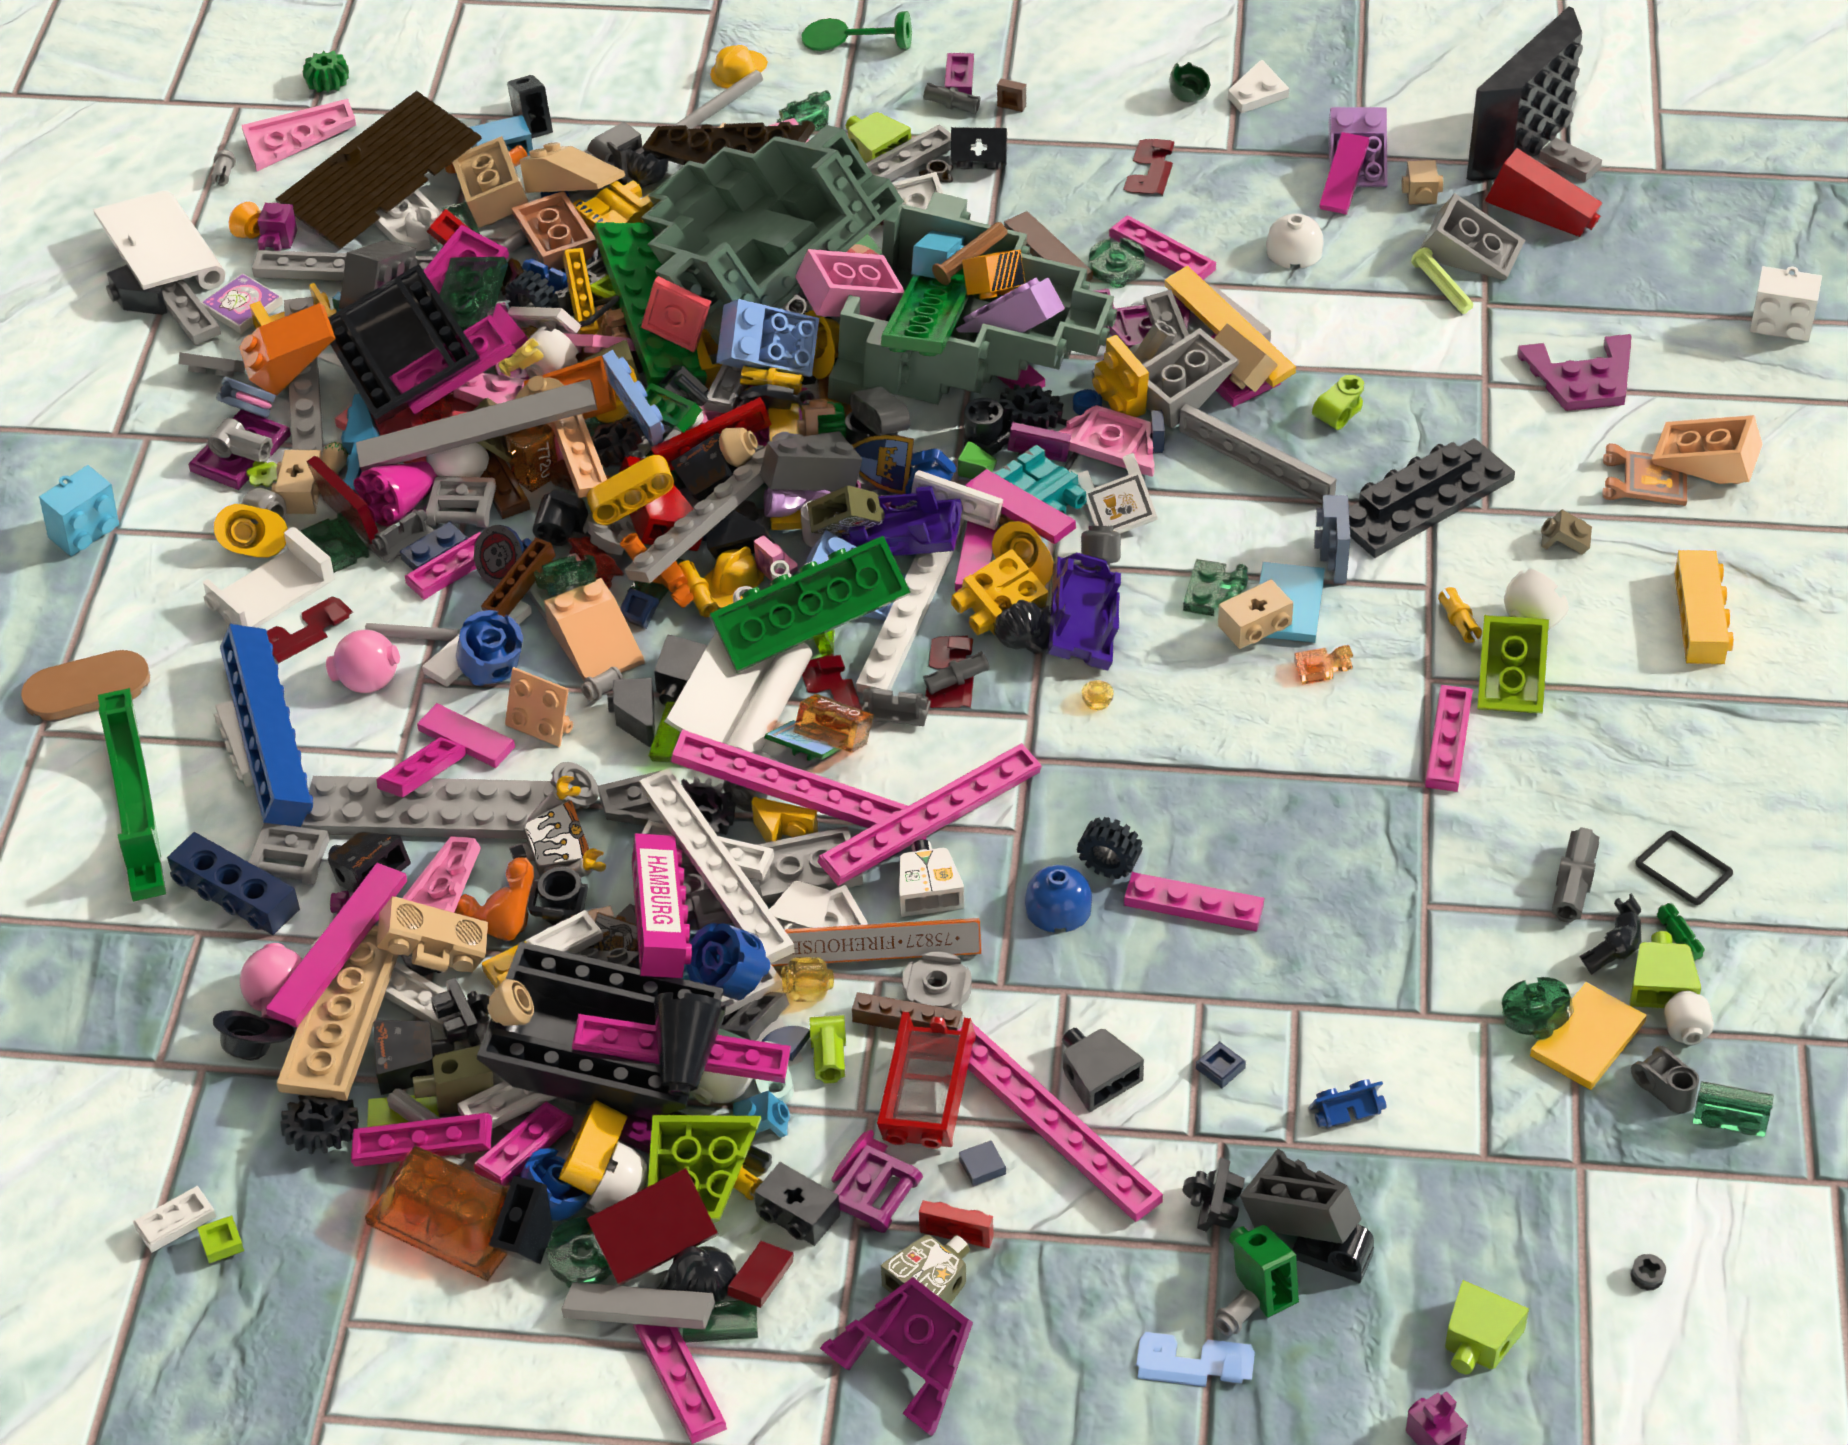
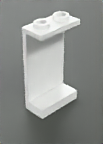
(273, 585)

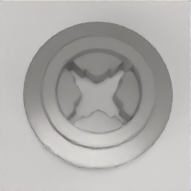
(582, 779)

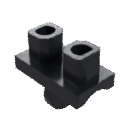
(466, 1012)
(1211, 1194)

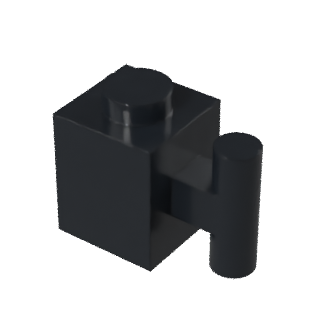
(684, 384)

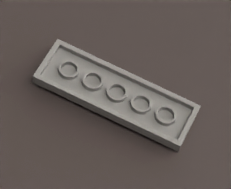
(793, 861)

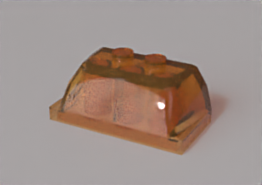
(442, 1211)

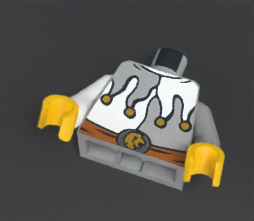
(556, 835)

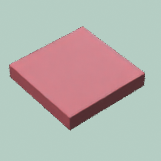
(675, 314)

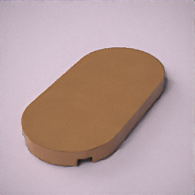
(75, 685)

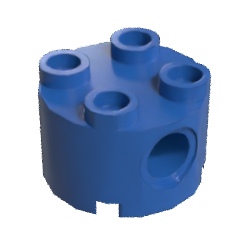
(488, 647)
(728, 959)

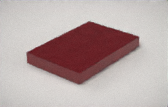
(343, 499)
(652, 1226)

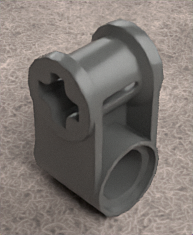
(1667, 1080)

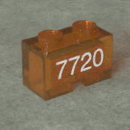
(533, 455)
(833, 722)

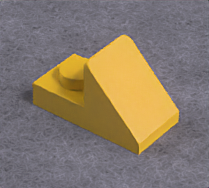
(780, 819)

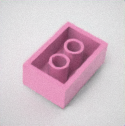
(833, 276)

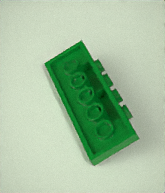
(809, 603)

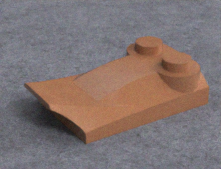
(553, 227)

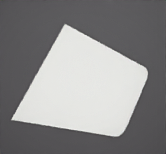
(803, 904)

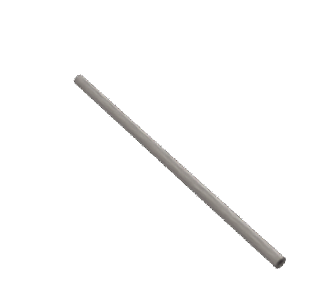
(691, 121)

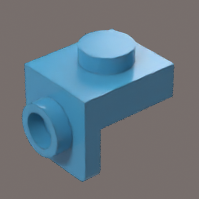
(772, 1111)

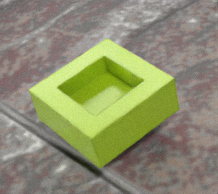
(220, 1239)

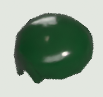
(1189, 82)

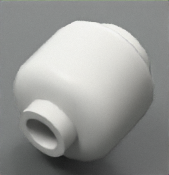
(1688, 1018)

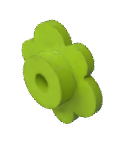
(262, 474)

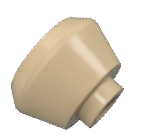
(737, 445)
(511, 1004)

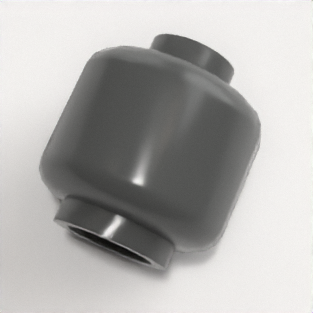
(1102, 544)

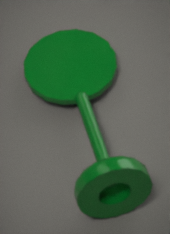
(831, 32)

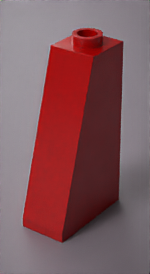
(1543, 195)
(659, 515)

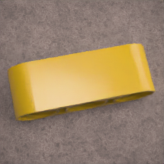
(630, 490)
(593, 1147)

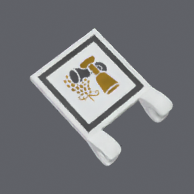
(1121, 502)

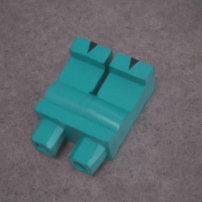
(1044, 480)

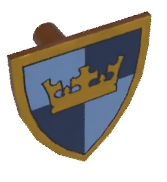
(886, 461)

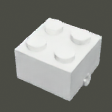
(1786, 303)

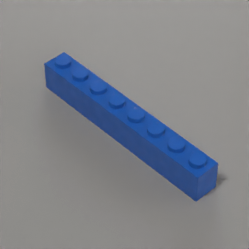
(265, 726)

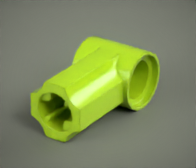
(828, 1041)

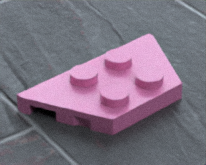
(1110, 436)

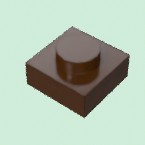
(1011, 95)

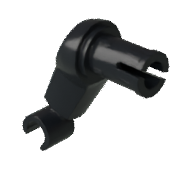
(775, 396)
(1620, 941)

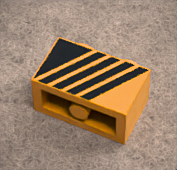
(993, 273)

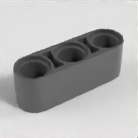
(879, 411)

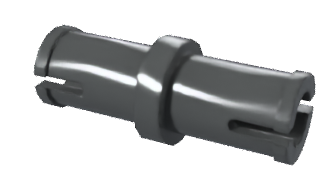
(951, 98)
(956, 673)

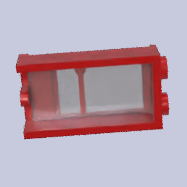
(925, 1083)

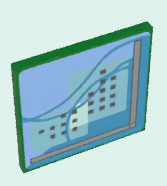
(798, 743)

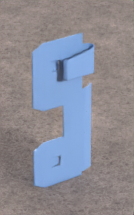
(1219, 1358)

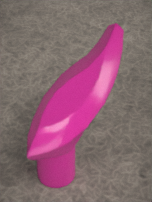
(865, 1139)

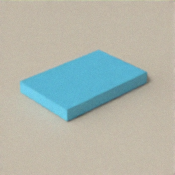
(1305, 589)

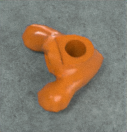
(507, 907)

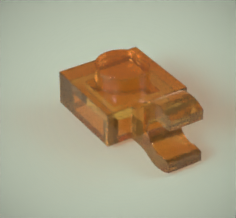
(1319, 665)

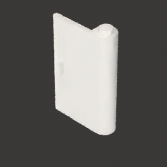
(159, 241)
(737, 705)

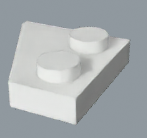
(1257, 88)

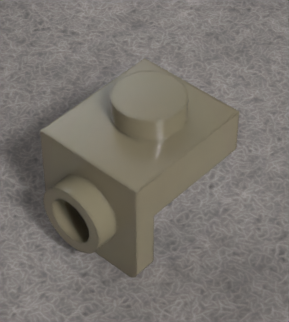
(1567, 530)

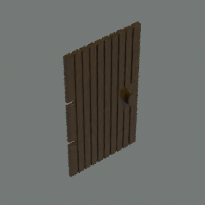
(378, 169)

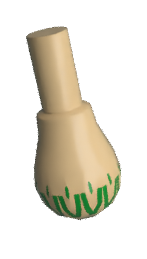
(335, 456)

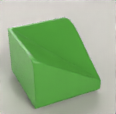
(974, 461)

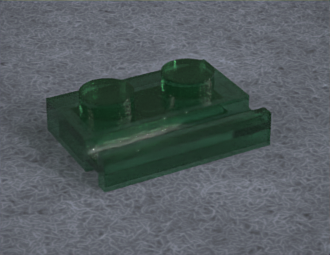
(337, 541)
(1733, 1109)

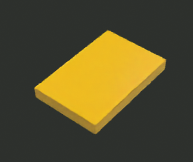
(1590, 1037)

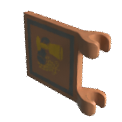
(1643, 478)

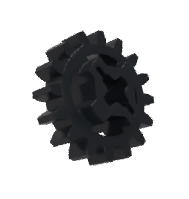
(1031, 406)
(616, 440)
(709, 801)
(319, 1123)

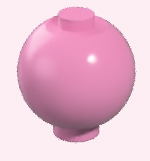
(363, 661)
(266, 974)

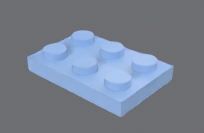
(633, 397)

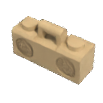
(432, 936)

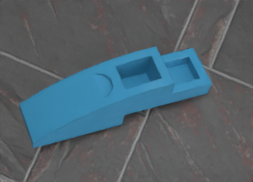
(359, 428)

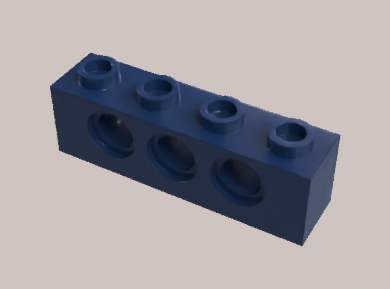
(233, 883)

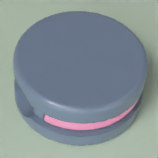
(245, 397)

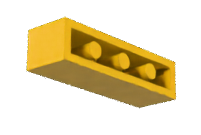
(1702, 607)

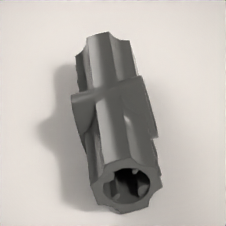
(1575, 875)

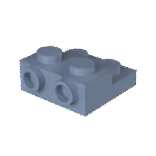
(1334, 535)

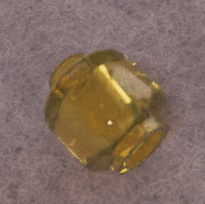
(807, 979)

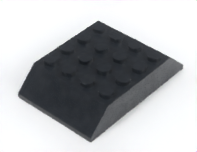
(1526, 98)
(390, 332)
(541, 1052)

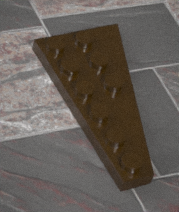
(701, 144)

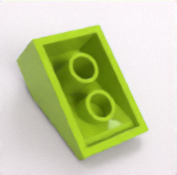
(1513, 664)

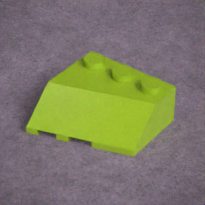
(707, 1147)

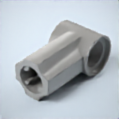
(1155, 342)
(234, 439)

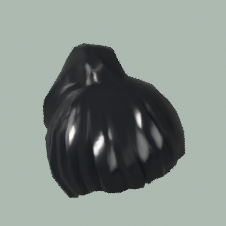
(641, 168)
(1024, 627)
(701, 1270)

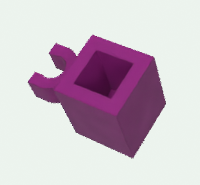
(277, 226)
(1436, 1421)

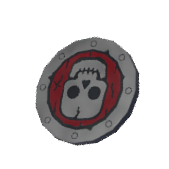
(497, 552)

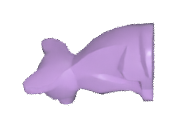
(787, 502)

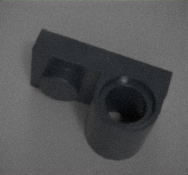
(1344, 1259)

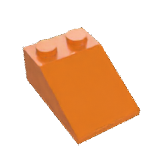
(285, 347)

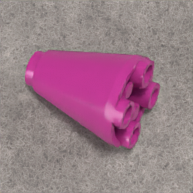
(394, 489)

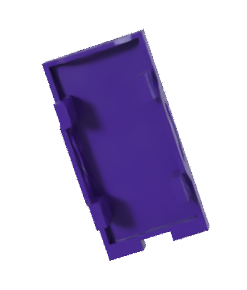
(916, 529)
(1084, 610)

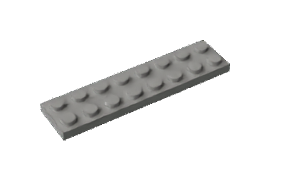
(433, 810)

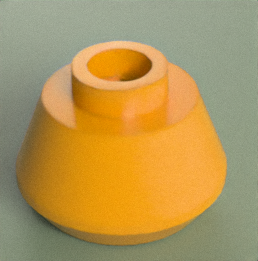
(244, 220)

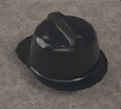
(248, 1034)

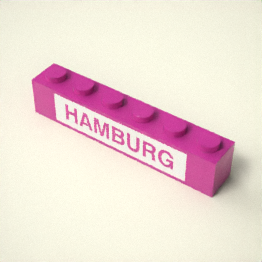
(660, 906)

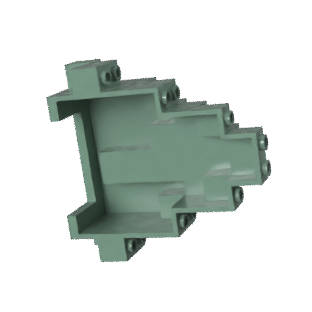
(751, 217)
(968, 357)

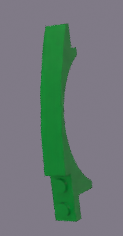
(138, 825)

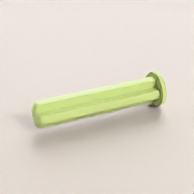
(1424, 260)

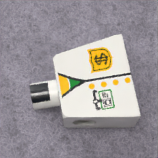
(929, 881)

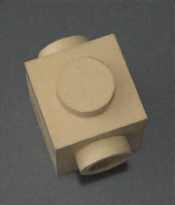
(1422, 182)

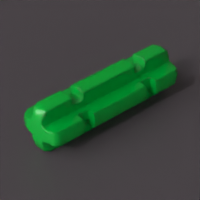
(1679, 929)

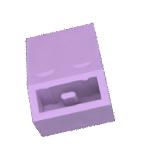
(1364, 122)
(1017, 309)

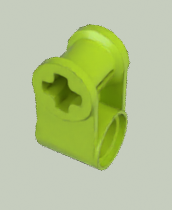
(1340, 402)

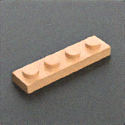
(579, 453)

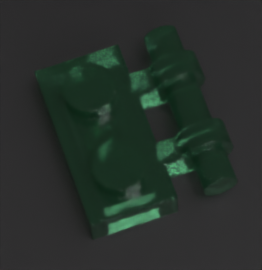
(810, 109)
(1206, 584)

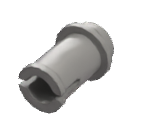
(224, 162)
(600, 684)
(1229, 1319)

